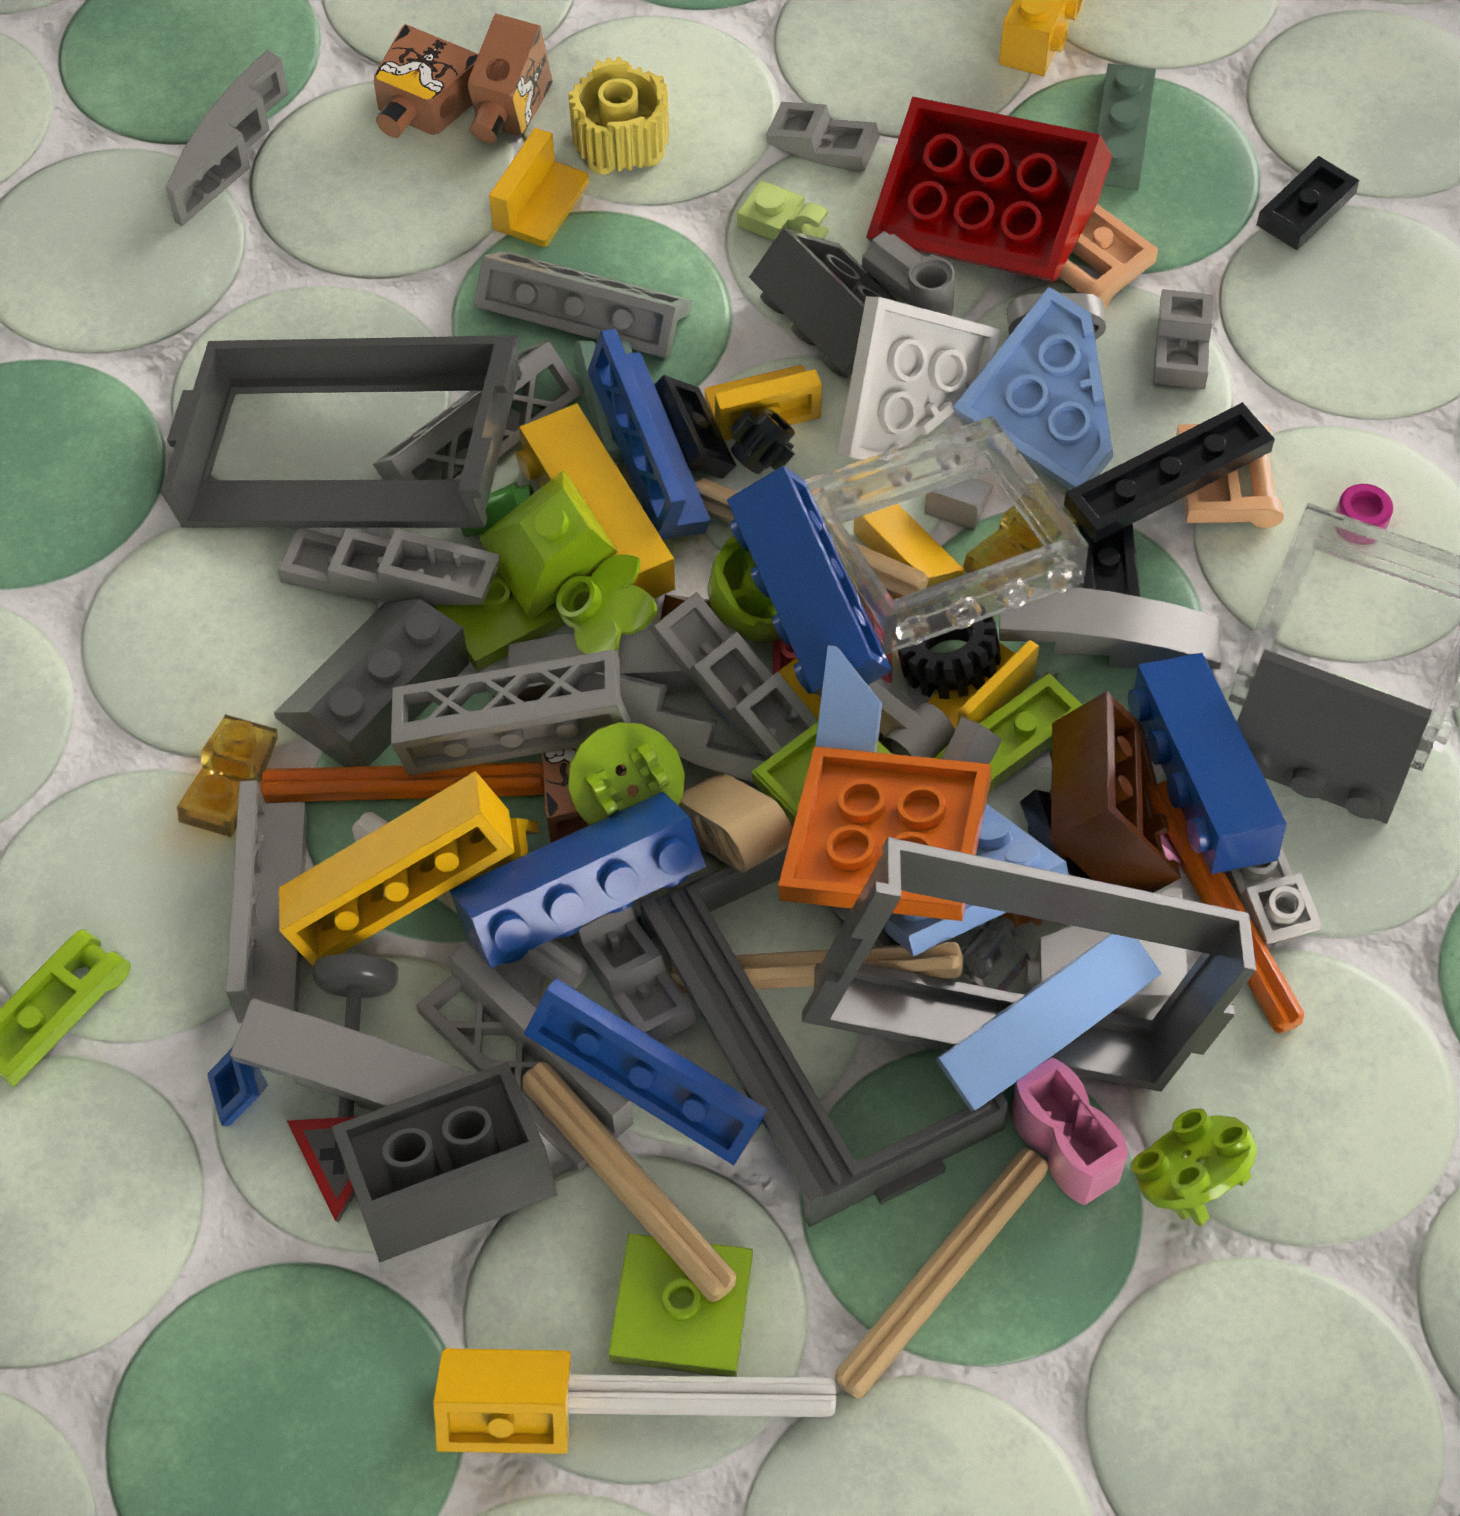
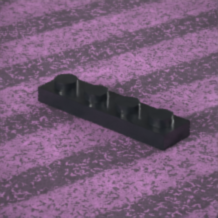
(1168, 472)

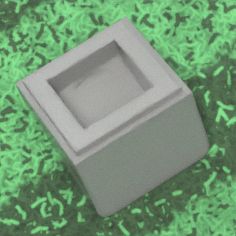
(959, 502)

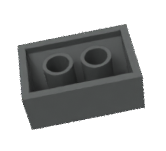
(819, 292)
(349, 697)
(1330, 735)
(444, 1161)

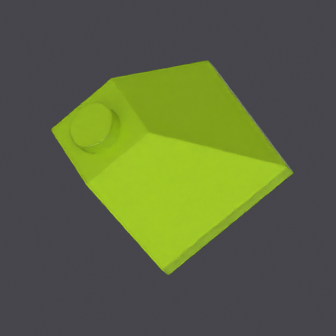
(547, 543)

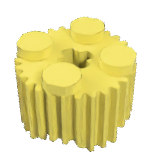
(619, 117)

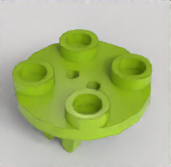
(649, 763)
(1195, 1163)

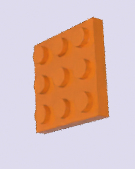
(863, 798)

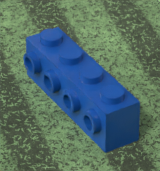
(804, 578)
(1207, 764)
(578, 879)

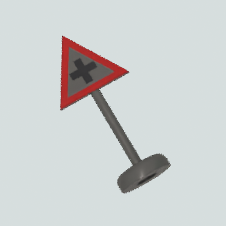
(354, 978)

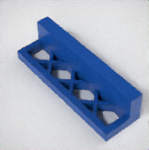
(646, 440)
(645, 1071)

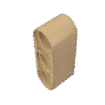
(736, 821)

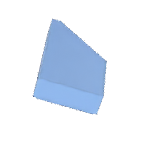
(847, 708)

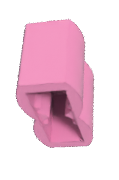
(1079, 1140)

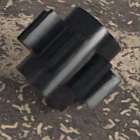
(762, 440)

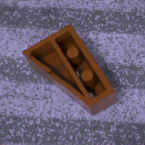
(1103, 799)

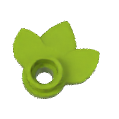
(606, 604)

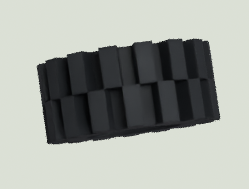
(956, 668)

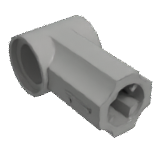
(915, 278)
(909, 727)

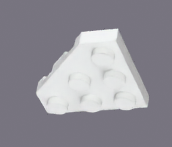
(908, 374)

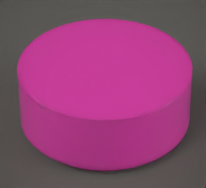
(1366, 504)

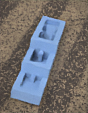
(1047, 1018)

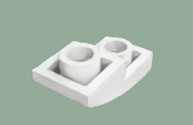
(1275, 899)

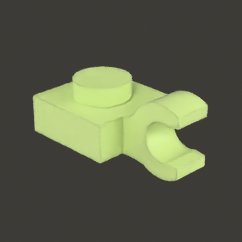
(775, 208)

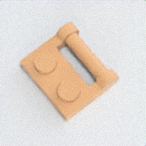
(1113, 252)
(1223, 501)

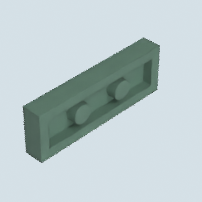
(1125, 121)

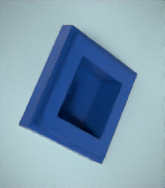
(234, 1087)

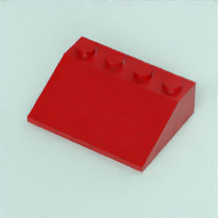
(990, 188)

